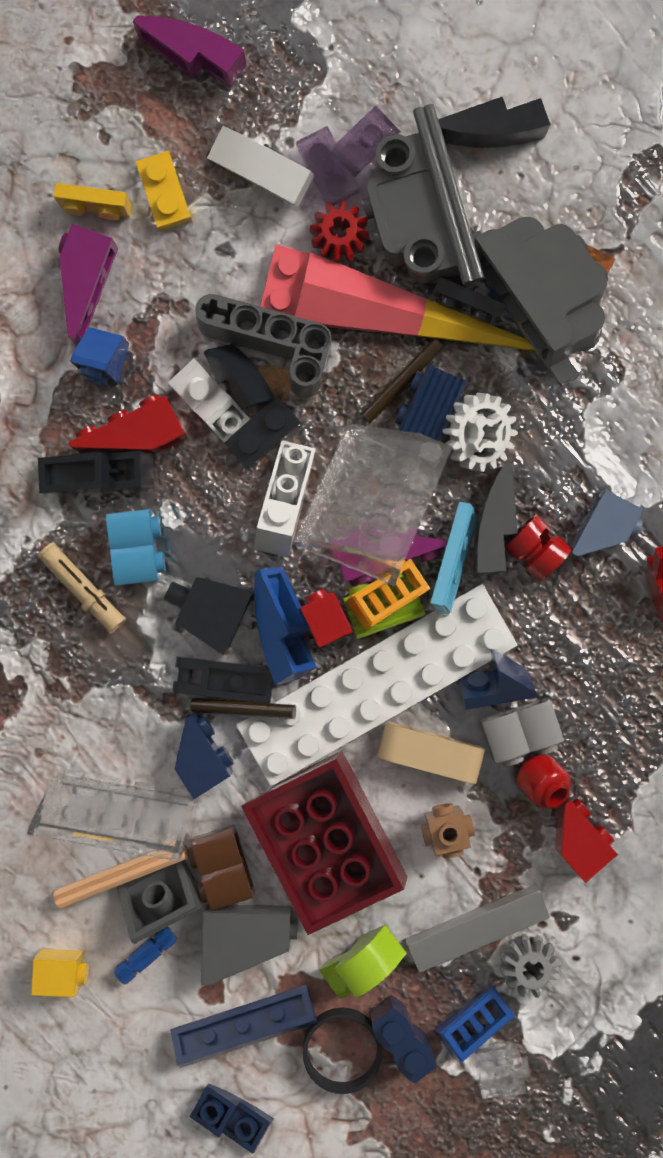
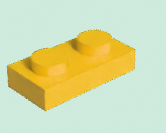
(163, 191)
(81, 199)

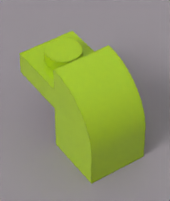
(364, 964)

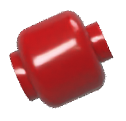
(544, 781)

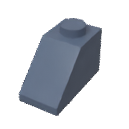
(606, 524)

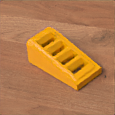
(362, 611)

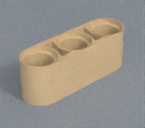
(431, 752)

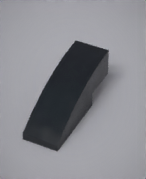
(495, 126)
(96, 472)

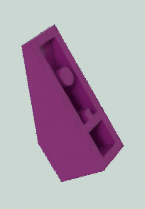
(85, 267)

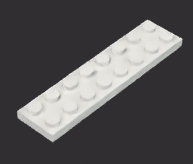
(378, 684)

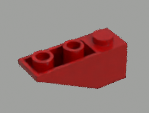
(146, 429)

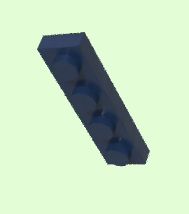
(243, 1026)

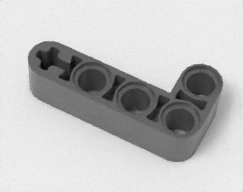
(261, 339)

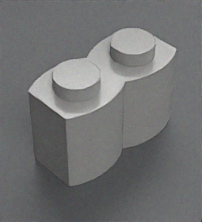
(522, 731)

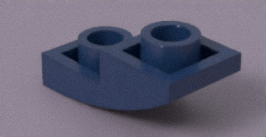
(231, 1115)

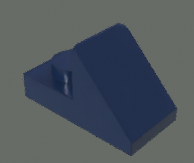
(501, 685)

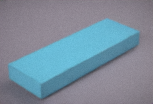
(454, 558)

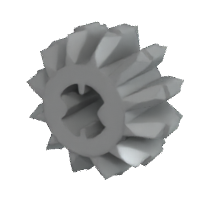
(537, 954)

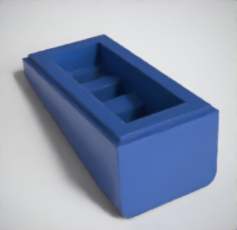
(466, 1013)

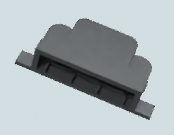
(420, 206)
(547, 288)

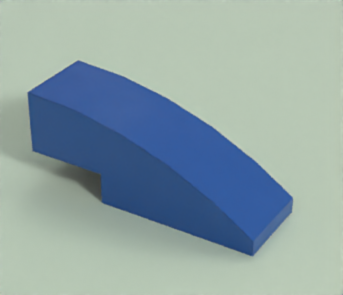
(281, 626)

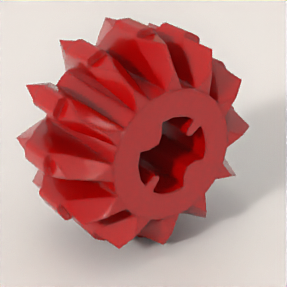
(354, 235)

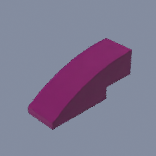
(192, 47)

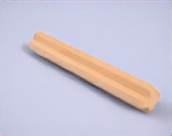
(110, 879)

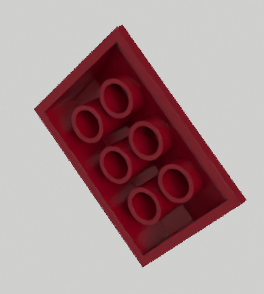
(325, 843)

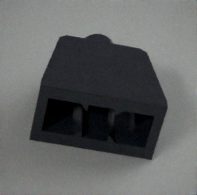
(210, 610)

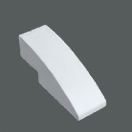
(261, 166)

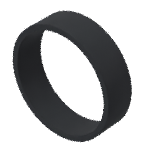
(335, 1086)

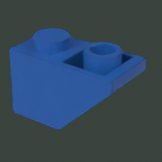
(100, 356)

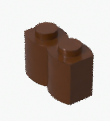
(221, 867)

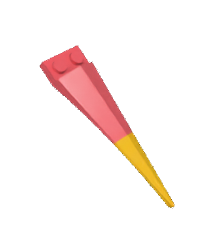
(349, 299)

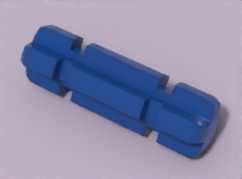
(145, 955)

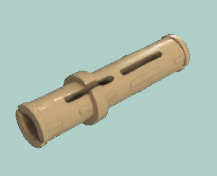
(76, 582)

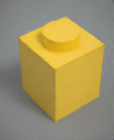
(59, 973)

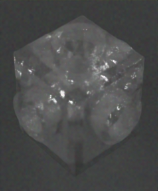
(501, 1071)

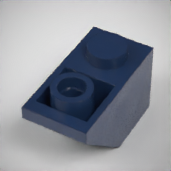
(199, 759)

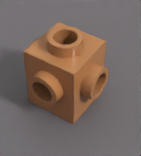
(444, 817)

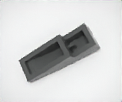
(495, 522)

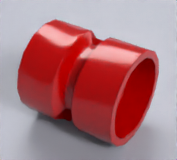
(538, 548)

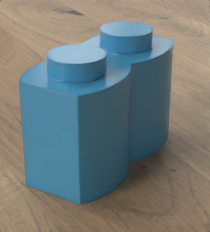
(134, 547)

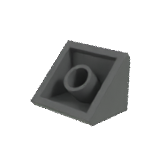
(158, 900)

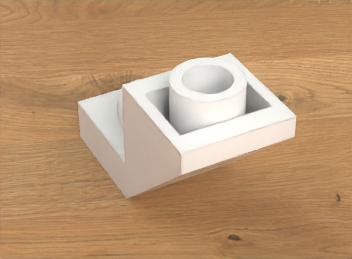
(208, 400)

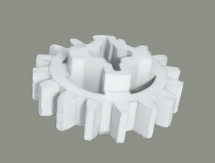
(480, 432)

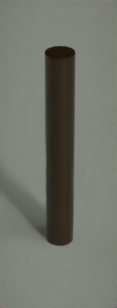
(401, 380)
(243, 708)

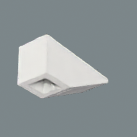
(284, 499)

